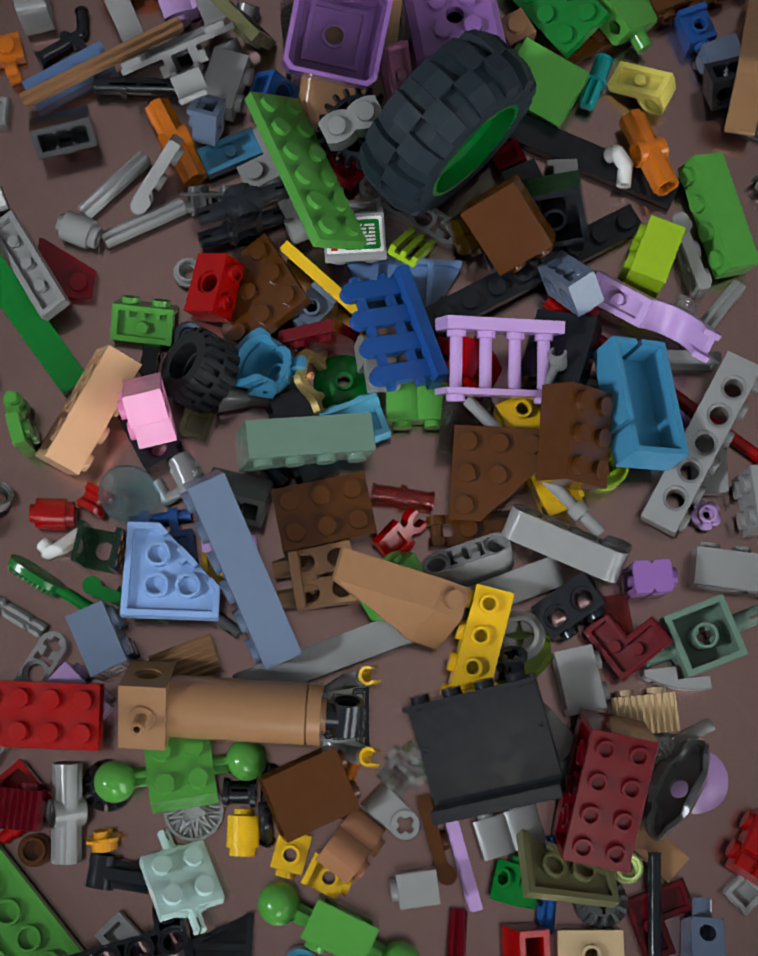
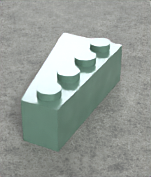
(304, 441)

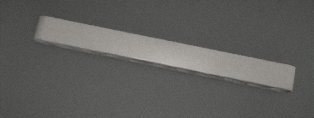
(381, 637)

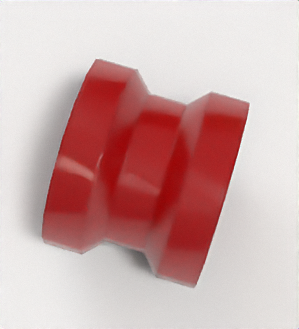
(90, 501)

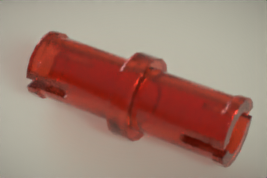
(402, 497)

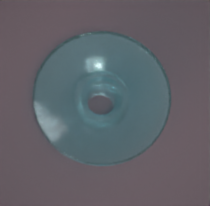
(134, 484)

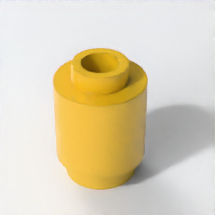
(243, 833)

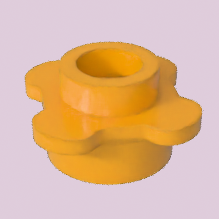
(103, 840)

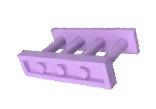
(485, 330)

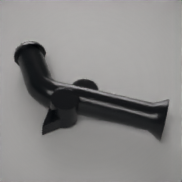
(67, 39)
(265, 817)

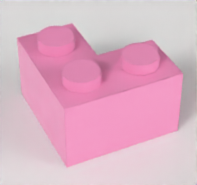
(147, 411)

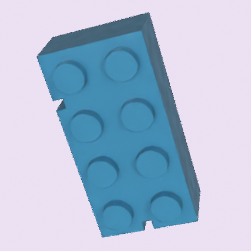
(644, 402)

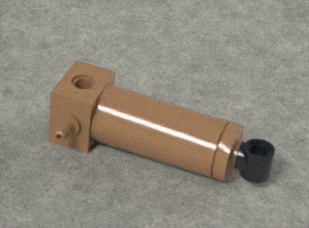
(166, 705)

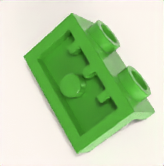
(143, 321)

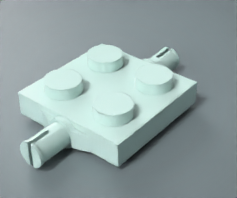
(181, 881)

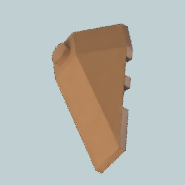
(411, 601)

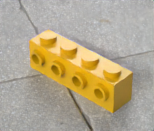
(526, 414)
(479, 636)

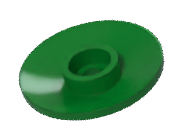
(327, 380)

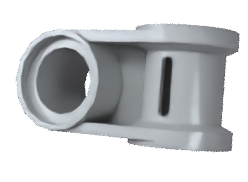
(388, 809)

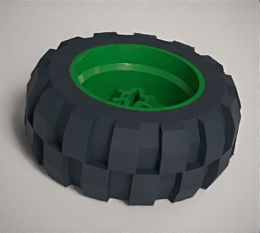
(446, 121)

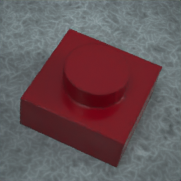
(509, 156)

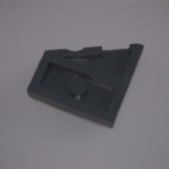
(227, 940)

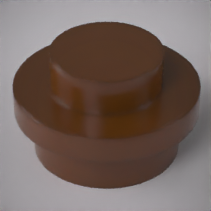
(34, 850)

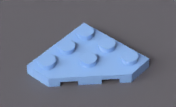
(164, 578)

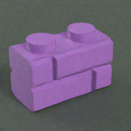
(649, 579)

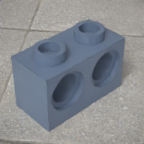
(571, 283)

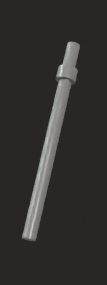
(577, 509)

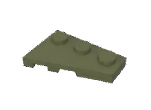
(246, 27)
(554, 879)

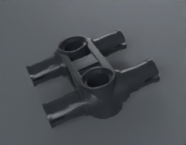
(242, 215)

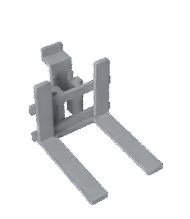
(187, 82)

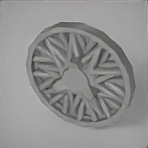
(195, 822)

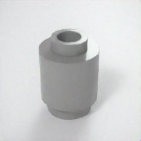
(79, 230)

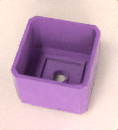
(428, 28)
(349, 63)

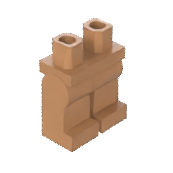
(308, 574)

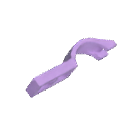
(657, 316)

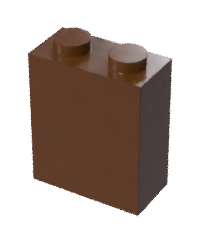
(509, 225)
(309, 792)

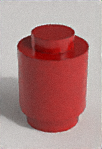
(52, 513)

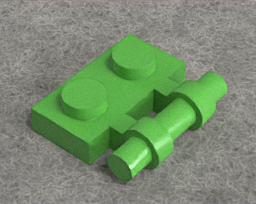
(22, 433)

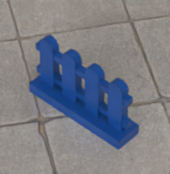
(414, 331)

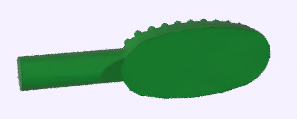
(45, 580)

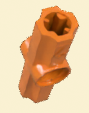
(166, 124)
(648, 152)

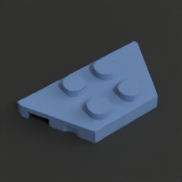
(431, 276)

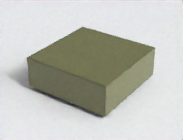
(196, 426)

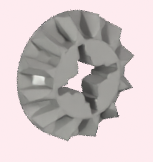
(529, 624)

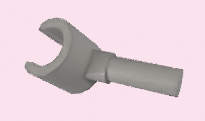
(557, 364)

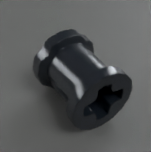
(510, 662)
(239, 792)

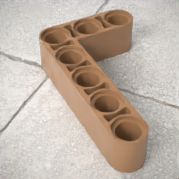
(743, 105)

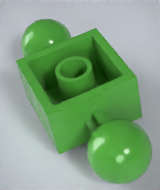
(181, 774)
(327, 925)

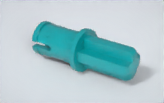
(596, 81)

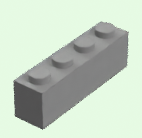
(723, 569)

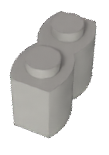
(344, 126)
(498, 831)

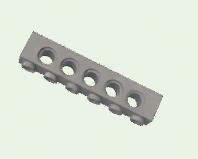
(732, 371)

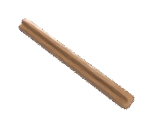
(101, 62)

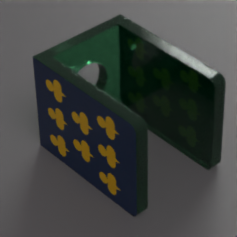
(87, 542)

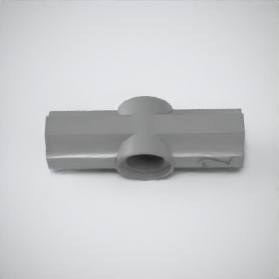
(66, 812)

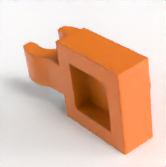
(11, 56)

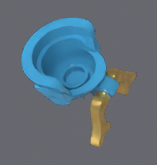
(268, 368)

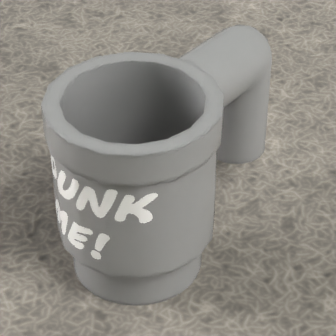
(182, 469)

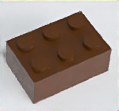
(574, 436)
(324, 512)

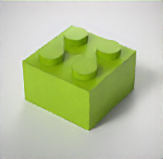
(652, 255)

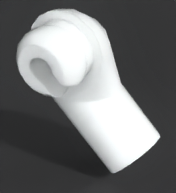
(624, 164)
(62, 546)

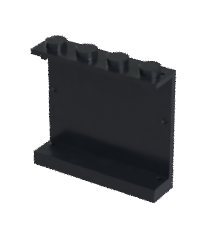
(486, 747)

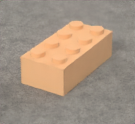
(88, 411)

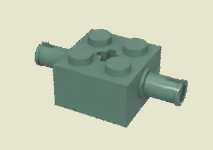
(721, 630)

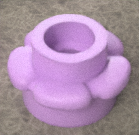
(706, 523)

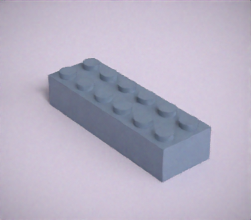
(242, 568)

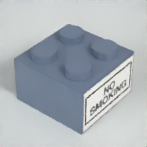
(101, 640)

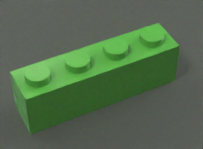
(718, 215)

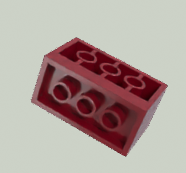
(605, 790)

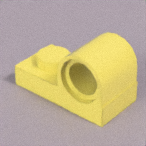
(648, 85)

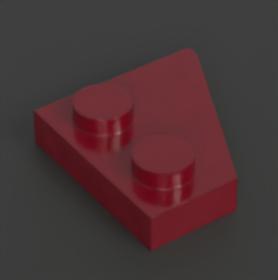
(73, 275)
(318, 334)

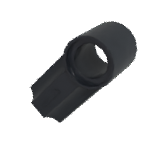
(111, 873)

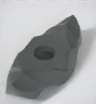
(687, 764)

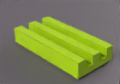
(408, 235)

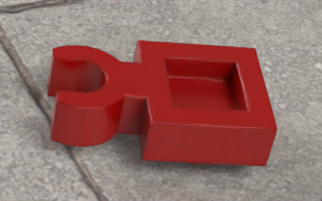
(397, 535)

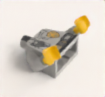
(356, 749)

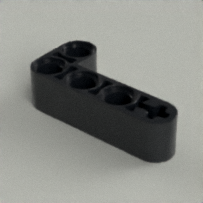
(155, 942)

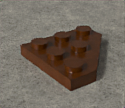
(267, 293)
(489, 468)

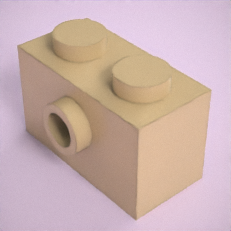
(588, 941)

